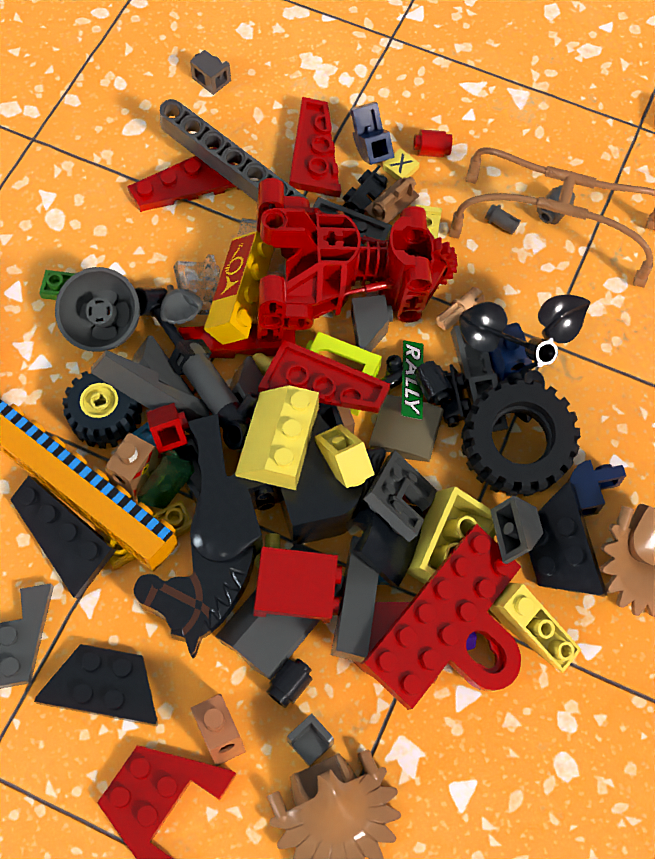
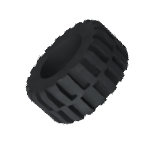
(541, 406)

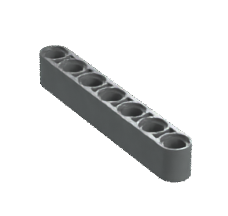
(217, 159)

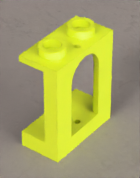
(371, 361)

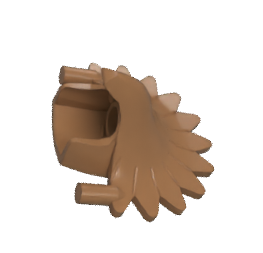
(632, 559)
(336, 811)

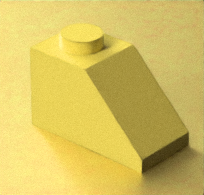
(345, 455)

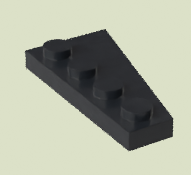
(65, 538)

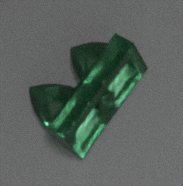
(165, 480)

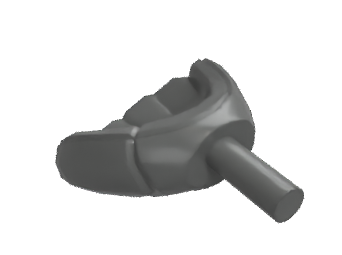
(179, 306)

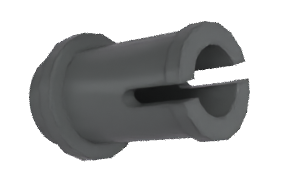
(502, 219)

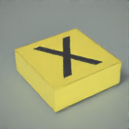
(401, 166)

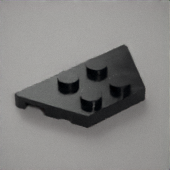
(565, 552)
(102, 685)

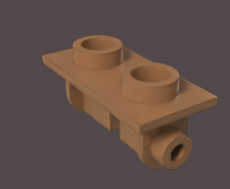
(393, 200)

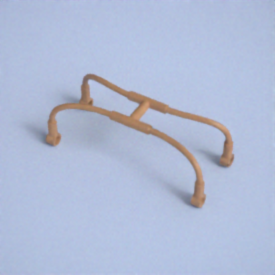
(563, 205)

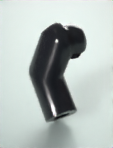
(393, 371)

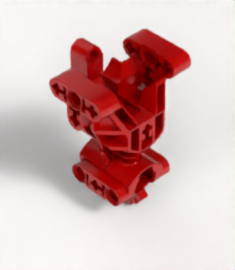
(328, 260)

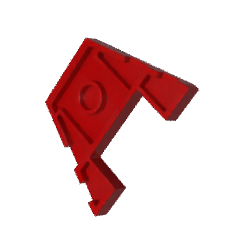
(149, 790)

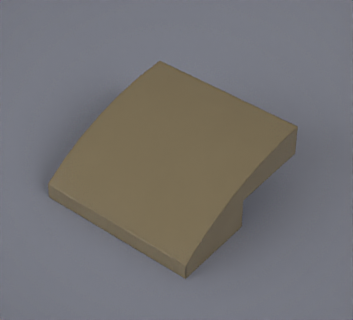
(408, 436)

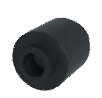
(433, 383)
(289, 682)

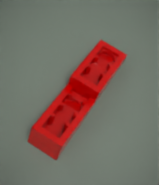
(247, 346)

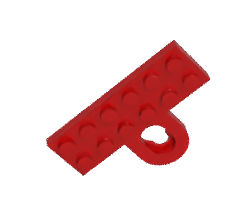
(440, 620)

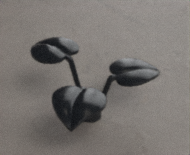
(560, 316)

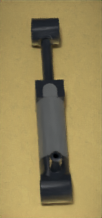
(193, 361)

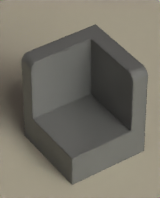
(310, 740)

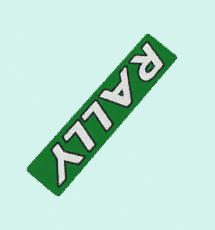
(411, 394)

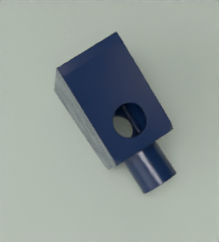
(509, 354)

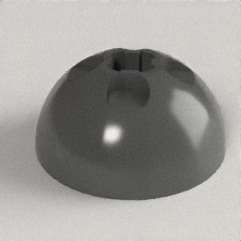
(86, 300)

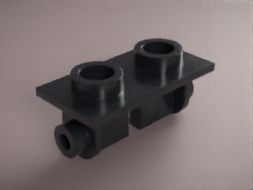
(370, 184)
(459, 406)

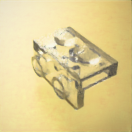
(200, 278)

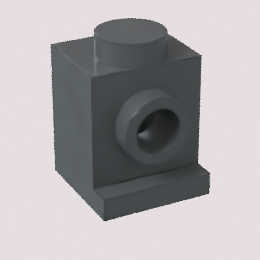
(210, 71)

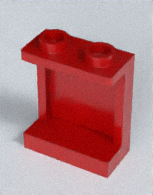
(297, 584)

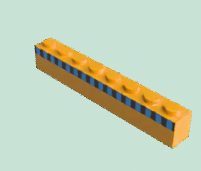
(85, 489)

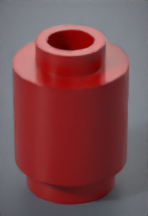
(433, 143)

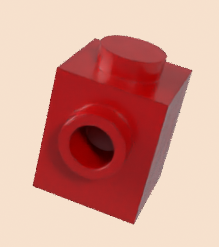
(167, 427)

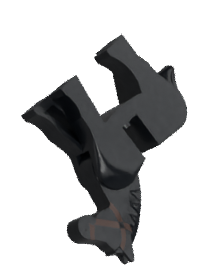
(227, 531)

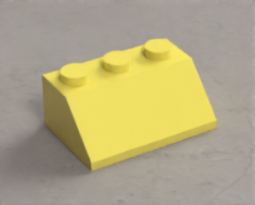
(279, 436)
(444, 526)

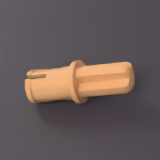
(453, 313)

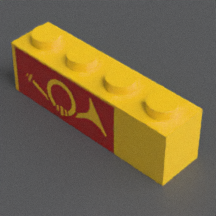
(238, 289)

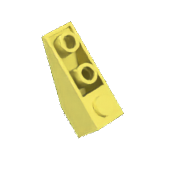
(534, 626)

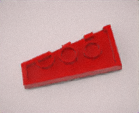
(313, 155)
(178, 182)
(333, 380)

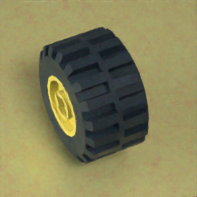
(100, 411)

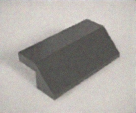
(266, 640)

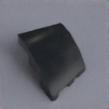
(382, 547)

